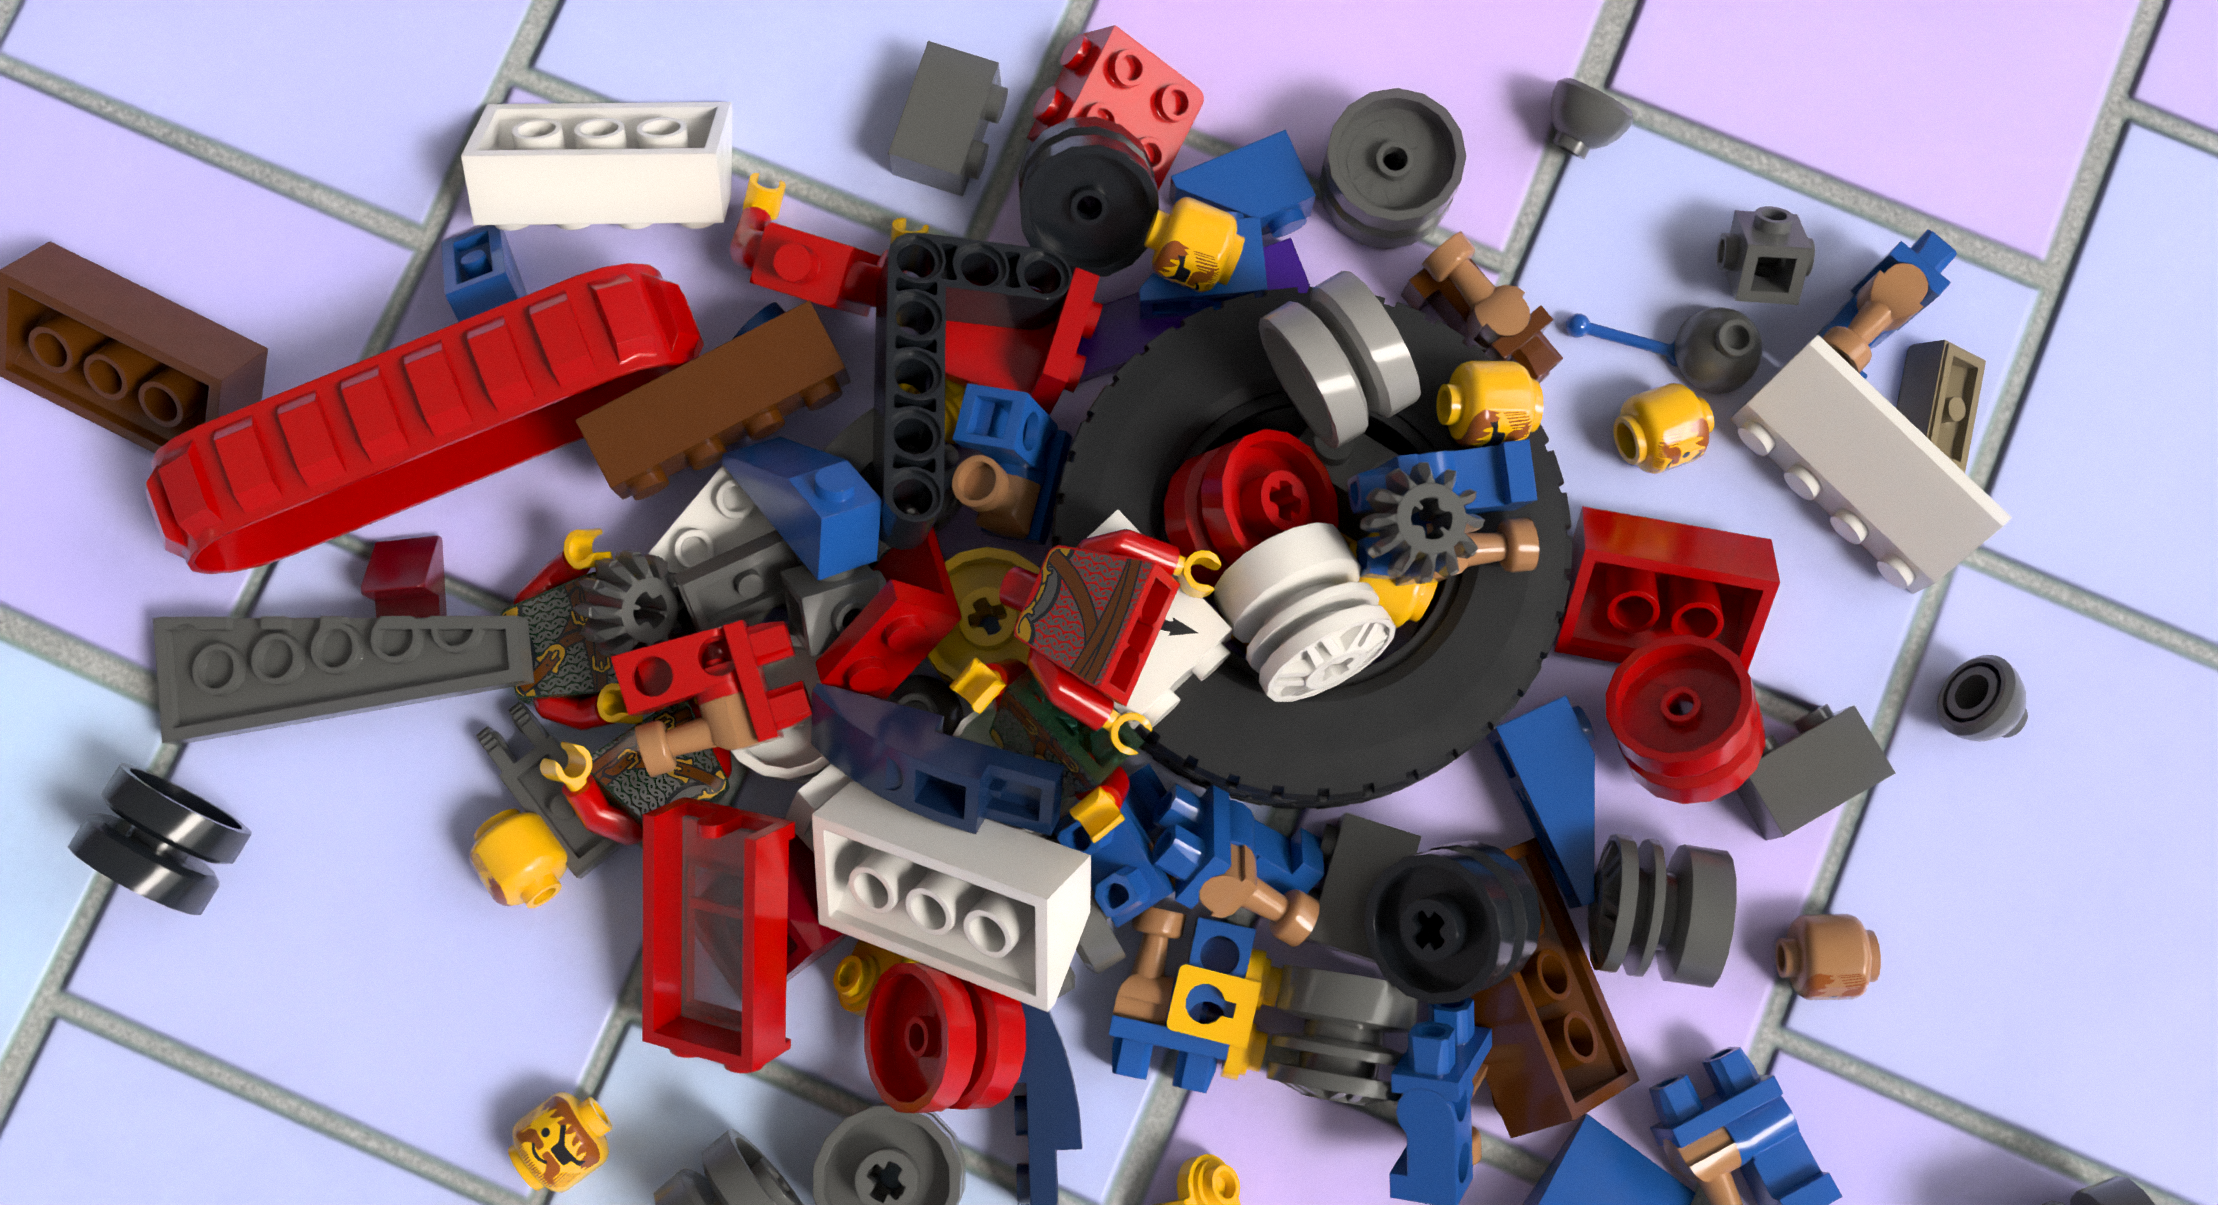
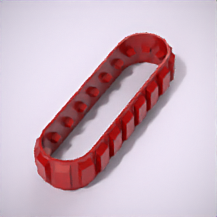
(415, 419)

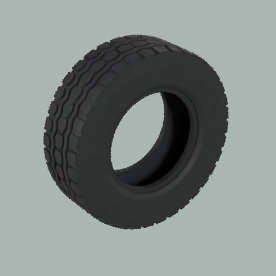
(1390, 720)

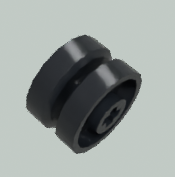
(1088, 194)
(159, 840)
(1452, 921)

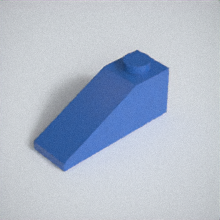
(812, 502)
(1554, 782)

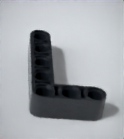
(919, 360)

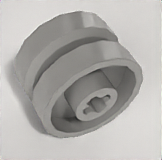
(1340, 358)

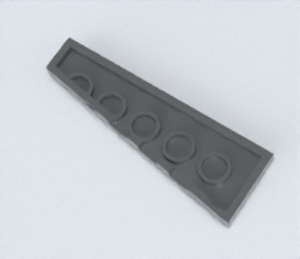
(285, 671)

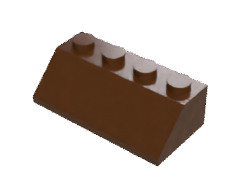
(119, 349)
(714, 403)
(1550, 1023)

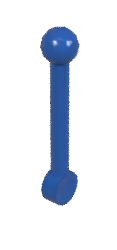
(1579, 325)

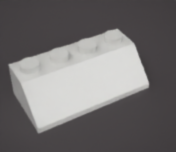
(600, 164)
(1868, 468)
(966, 903)

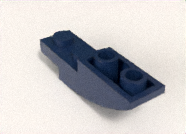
(935, 775)
(1047, 1112)

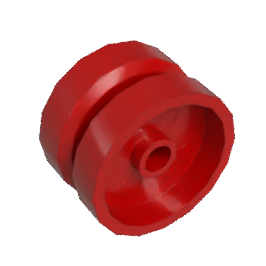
(1244, 496)
(1686, 718)
(941, 1041)

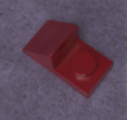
(407, 578)

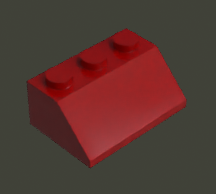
(1660, 580)

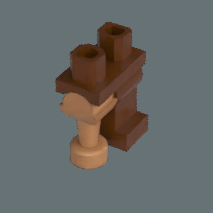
(1481, 312)

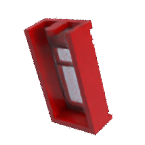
(715, 933)

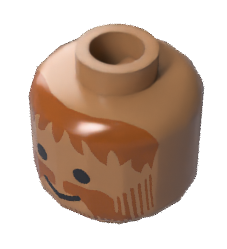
(1828, 956)

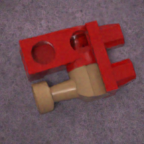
(727, 680)

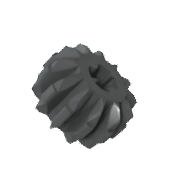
(1435, 504)
(630, 603)

